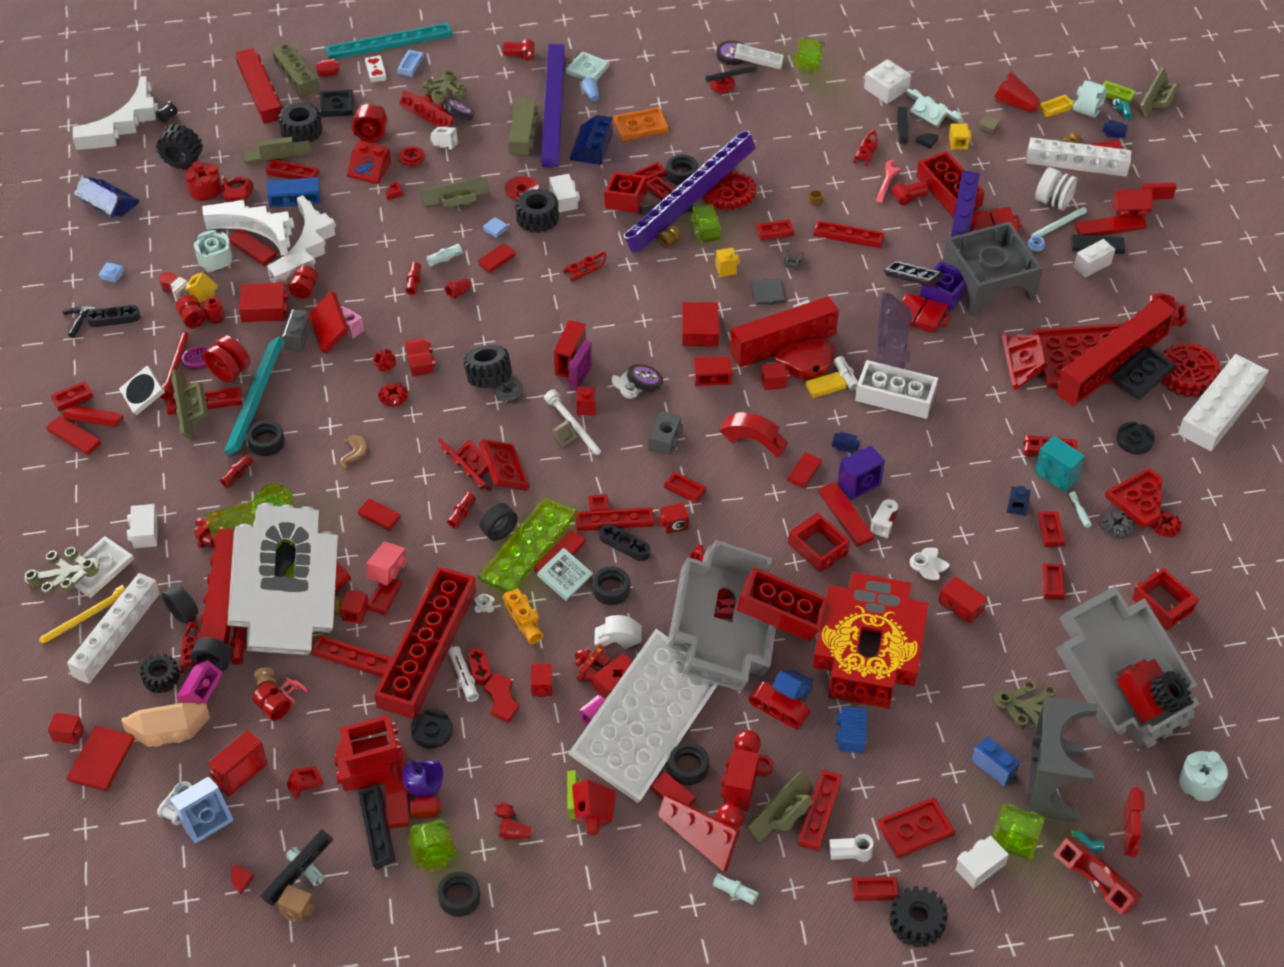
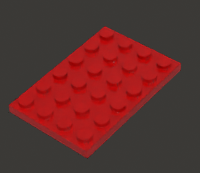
(1065, 344)

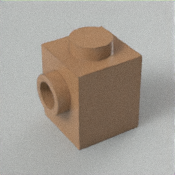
(296, 904)

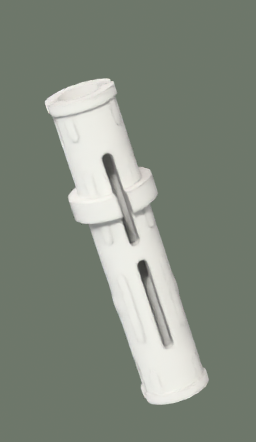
(469, 691)

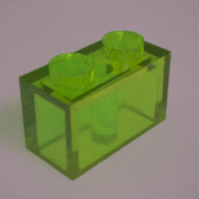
(705, 223)

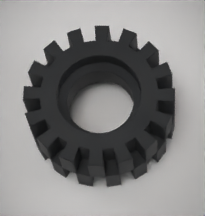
(155, 664)
(1162, 694)

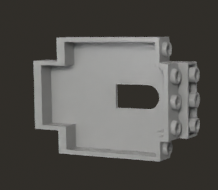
(1109, 638)
(714, 647)

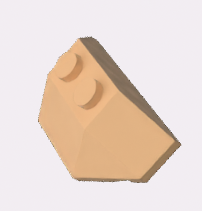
(166, 723)

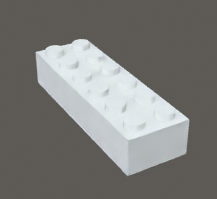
(1223, 402)

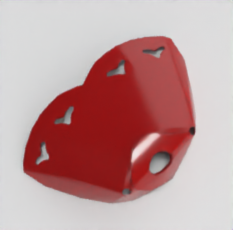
(806, 357)

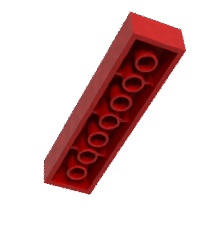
(1114, 351)
(425, 642)

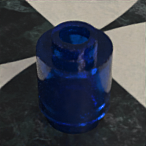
(1115, 129)
(846, 442)

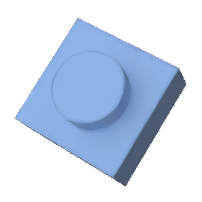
(111, 272)

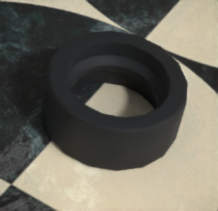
(680, 161)
(263, 427)
(492, 516)
(611, 598)
(179, 603)
(212, 650)
(691, 749)
(465, 908)

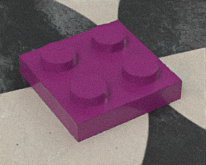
(580, 365)

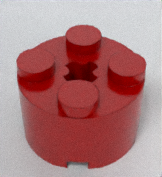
(370, 123)
(203, 181)

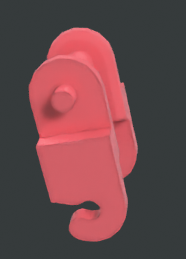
(294, 685)

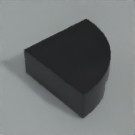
(927, 139)

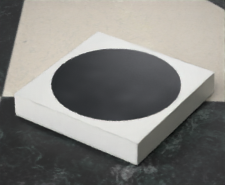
(141, 390)

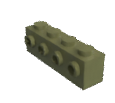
(295, 69)
(523, 126)

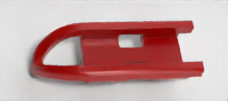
(867, 144)
(588, 262)
(187, 643)

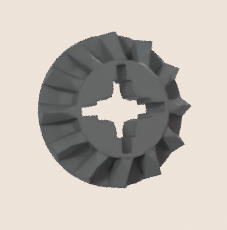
(513, 385)
(1117, 531)

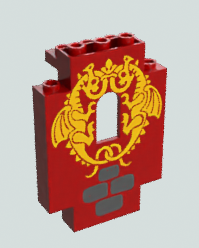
(875, 606)

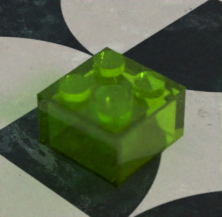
(1018, 830)

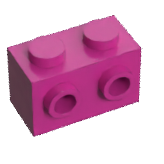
(200, 683)

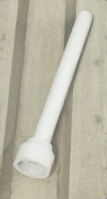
(553, 398)

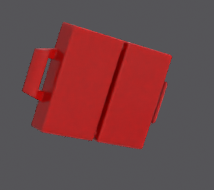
(997, 216)
(928, 314)
(1132, 821)

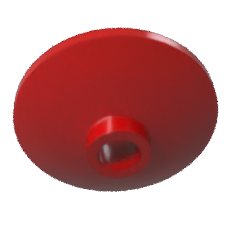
(518, 185)

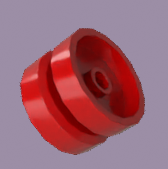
(226, 359)

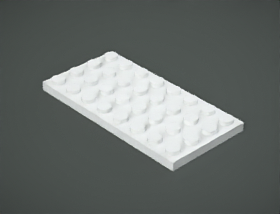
(642, 719)

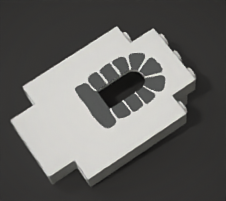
(276, 608)

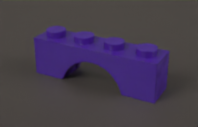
(965, 203)

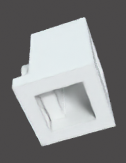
(444, 137)

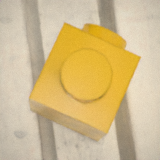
(959, 136)
(726, 262)
(201, 287)

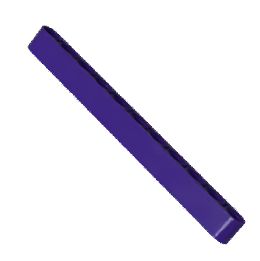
(553, 106)
(689, 191)

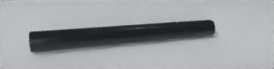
(731, 73)

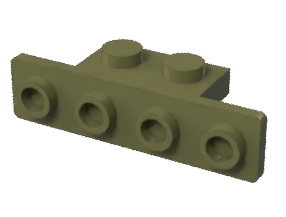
(1159, 94)
(276, 149)
(455, 193)
(190, 403)
(783, 808)

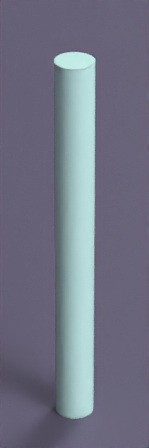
(1060, 222)

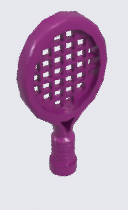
(198, 365)

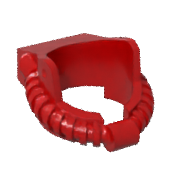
(236, 194)
(1180, 313)

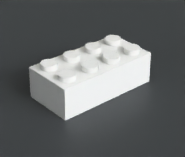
(896, 389)

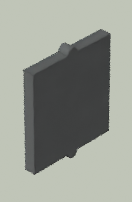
(767, 291)

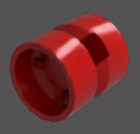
(303, 282)
(190, 311)
(271, 701)

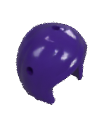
(423, 777)

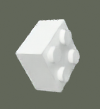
(887, 81)

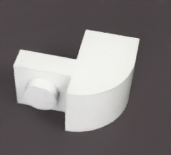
(620, 630)

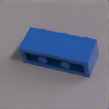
(285, 192)

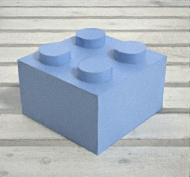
(201, 809)

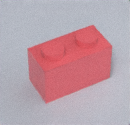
(385, 563)

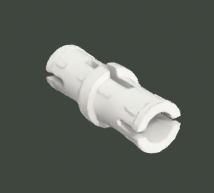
(846, 372)

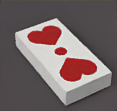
(375, 69)

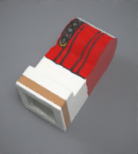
(173, 284)
(883, 519)

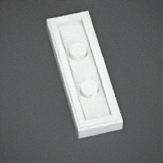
(759, 56)

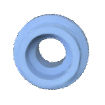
(1036, 243)

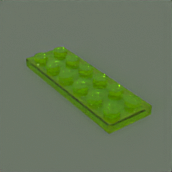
(527, 545)

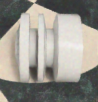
(1057, 189)

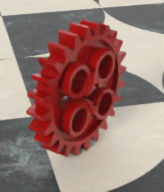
(731, 192)

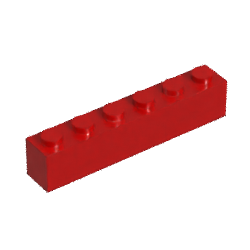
(258, 85)
(216, 600)

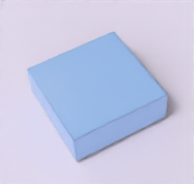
(495, 227)

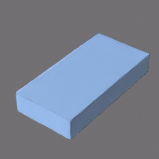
(410, 63)

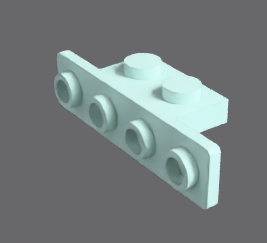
(929, 111)

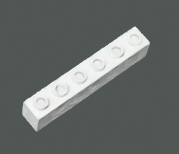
(1078, 156)
(113, 628)

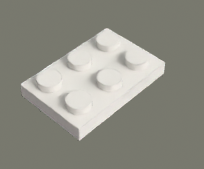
(111, 561)

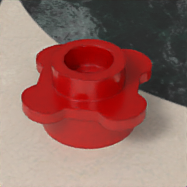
(504, 810)

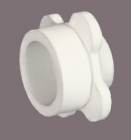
(484, 599)

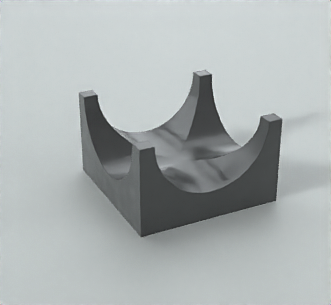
(993, 261)
(1050, 758)

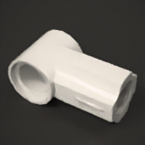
(850, 848)

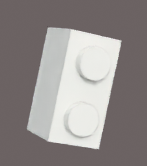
(564, 189)
(1094, 258)
(143, 526)
(981, 861)

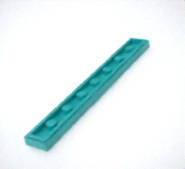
(388, 41)
(253, 397)

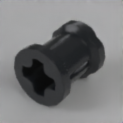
(166, 112)

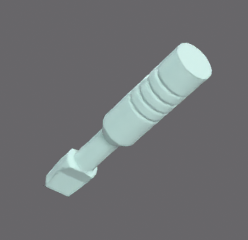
(1080, 510)

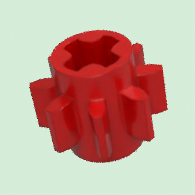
(384, 360)

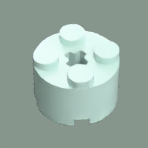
(1090, 98)
(213, 250)
(1203, 775)

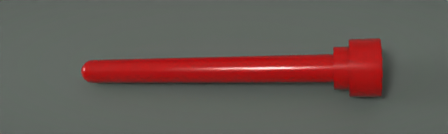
(167, 386)

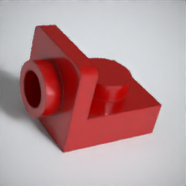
(303, 779)

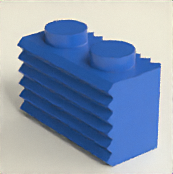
(793, 684)
(852, 729)
(995, 761)

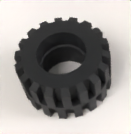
(300, 122)
(179, 146)
(537, 210)
(487, 366)

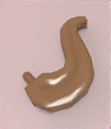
(359, 450)

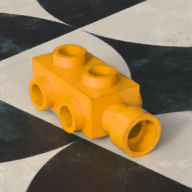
(523, 615)

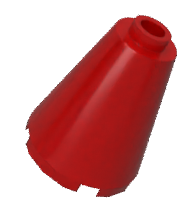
(1017, 94)

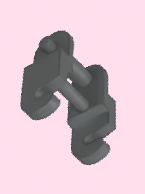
(798, 261)

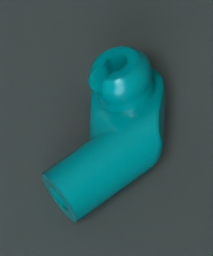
(1122, 107)
(1094, 845)

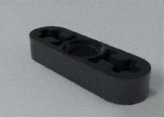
(902, 123)
(101, 321)
(620, 535)

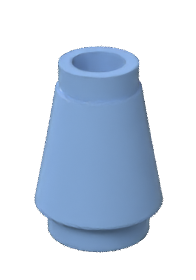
(590, 87)

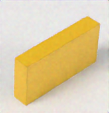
(1056, 106)
(826, 384)

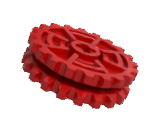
(1194, 369)

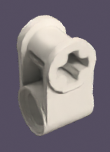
(166, 808)

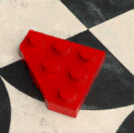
(1139, 497)

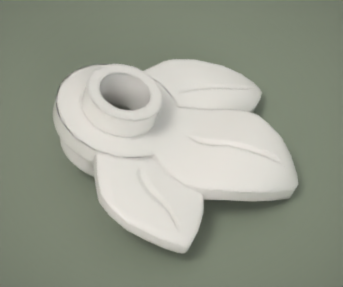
(626, 388)
(930, 564)

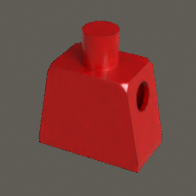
(593, 804)

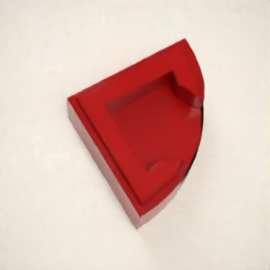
(394, 191)
(240, 878)

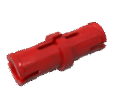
(413, 278)
(236, 470)
(461, 510)
(238, 644)

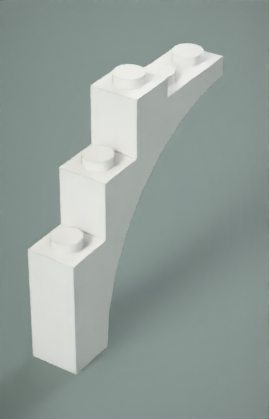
(124, 121)
(257, 219)
(309, 245)

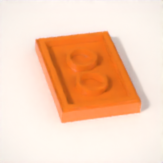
(640, 124)

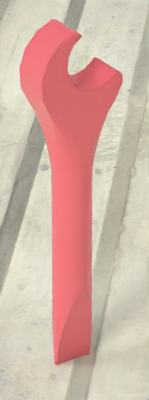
(890, 172)

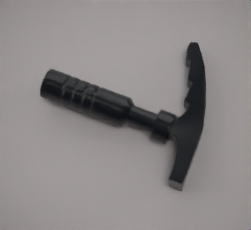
(78, 322)

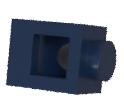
(1018, 495)

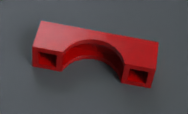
(1115, 888)

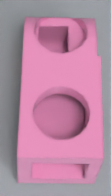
(353, 321)

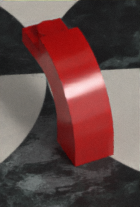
(756, 428)

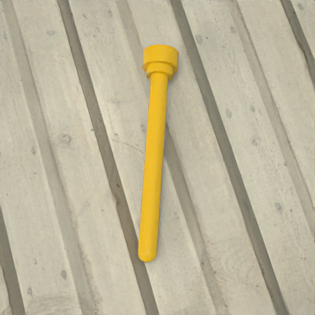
(83, 616)

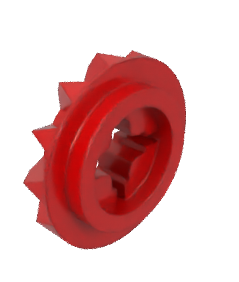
(729, 84)
(406, 153)
(394, 399)
(1167, 530)

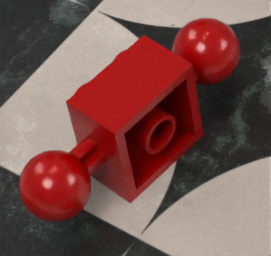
(739, 778)

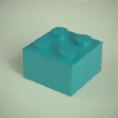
(1059, 464)

